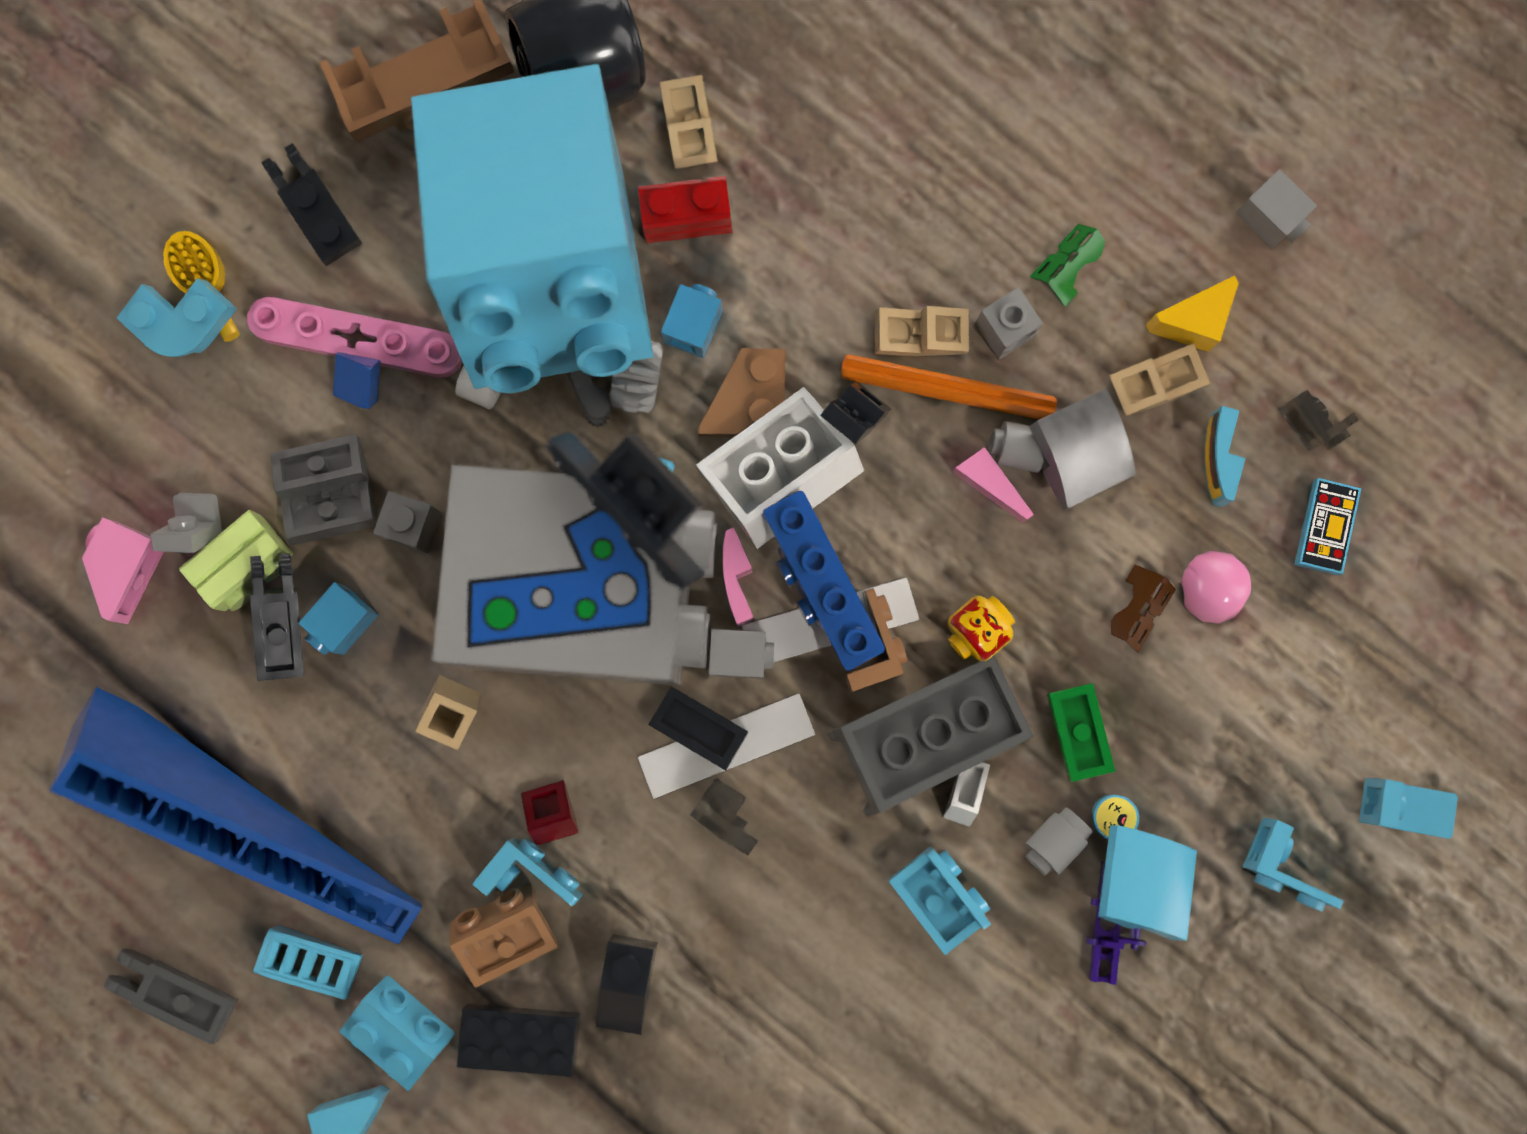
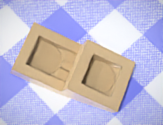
(688, 122)
(921, 332)
(1160, 380)

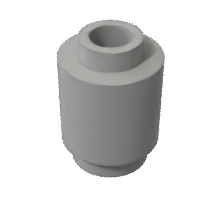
(1017, 448)
(1057, 842)

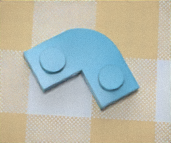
(180, 329)

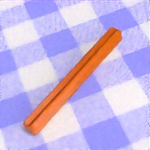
(947, 387)

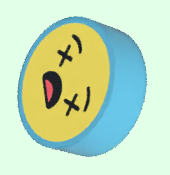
(1113, 811)

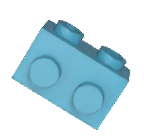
(939, 900)
(397, 1032)

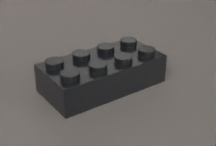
(518, 1040)

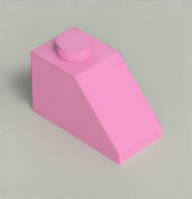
(118, 568)

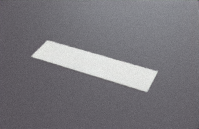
(794, 636)
(768, 730)

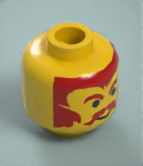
(980, 628)

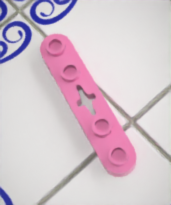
(314, 330)

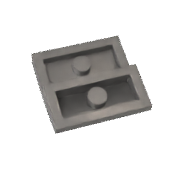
(1084, 449)
(323, 489)

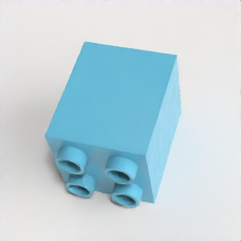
(530, 229)

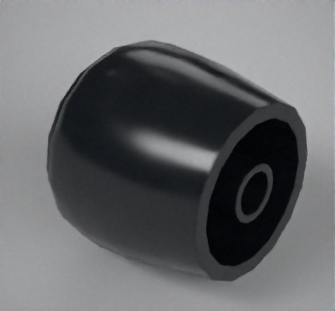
(577, 34)

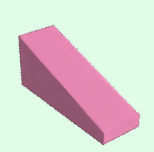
(987, 478)

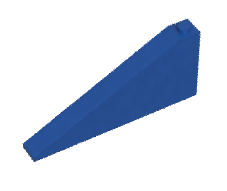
(169, 788)

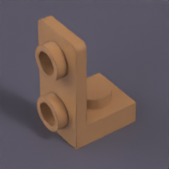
(873, 670)

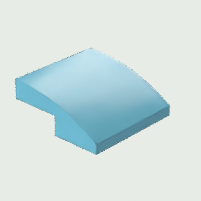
(1148, 883)

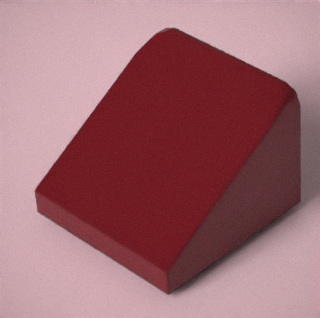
(549, 813)

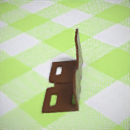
(1144, 586)

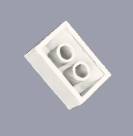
(776, 457)

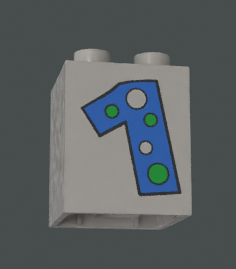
(555, 587)

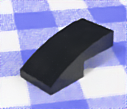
(855, 412)

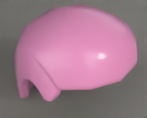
(1215, 586)

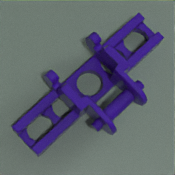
(1116, 943)

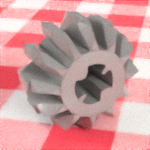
(638, 384)

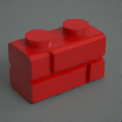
(685, 209)

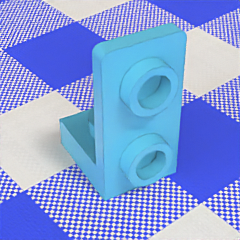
(1408, 808)
(1273, 846)
(502, 871)

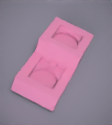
(735, 567)

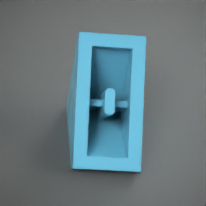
(349, 1113)

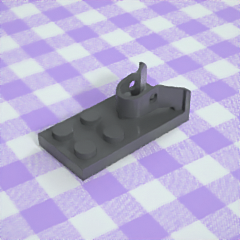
(932, 735)

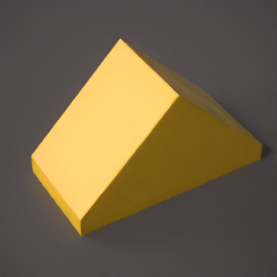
(1197, 318)

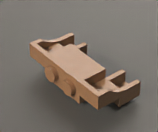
(381, 95)

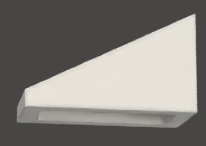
(967, 795)

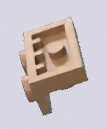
(501, 935)

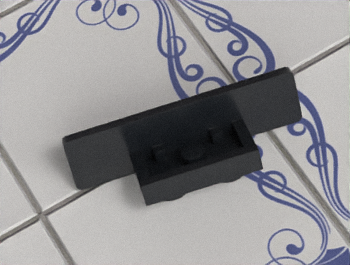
(639, 497)

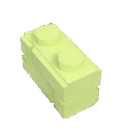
(223, 566)

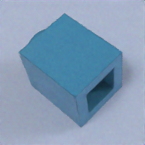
(692, 319)
(337, 620)

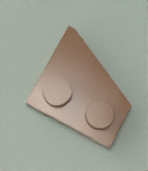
(747, 394)

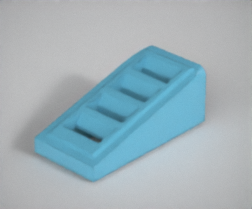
(284, 972)

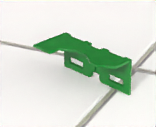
(1064, 280)

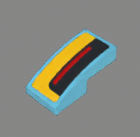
(1222, 468)

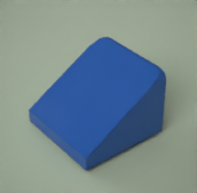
(357, 379)

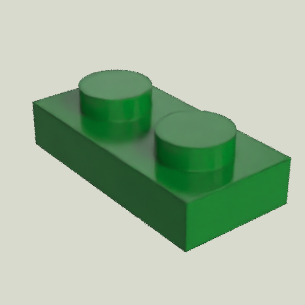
(1080, 732)

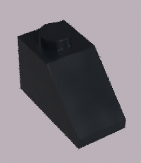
(625, 983)

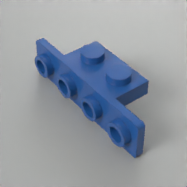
(821, 581)

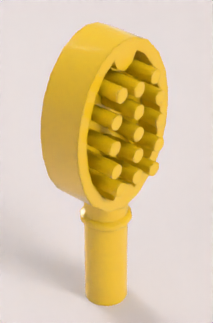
(192, 257)

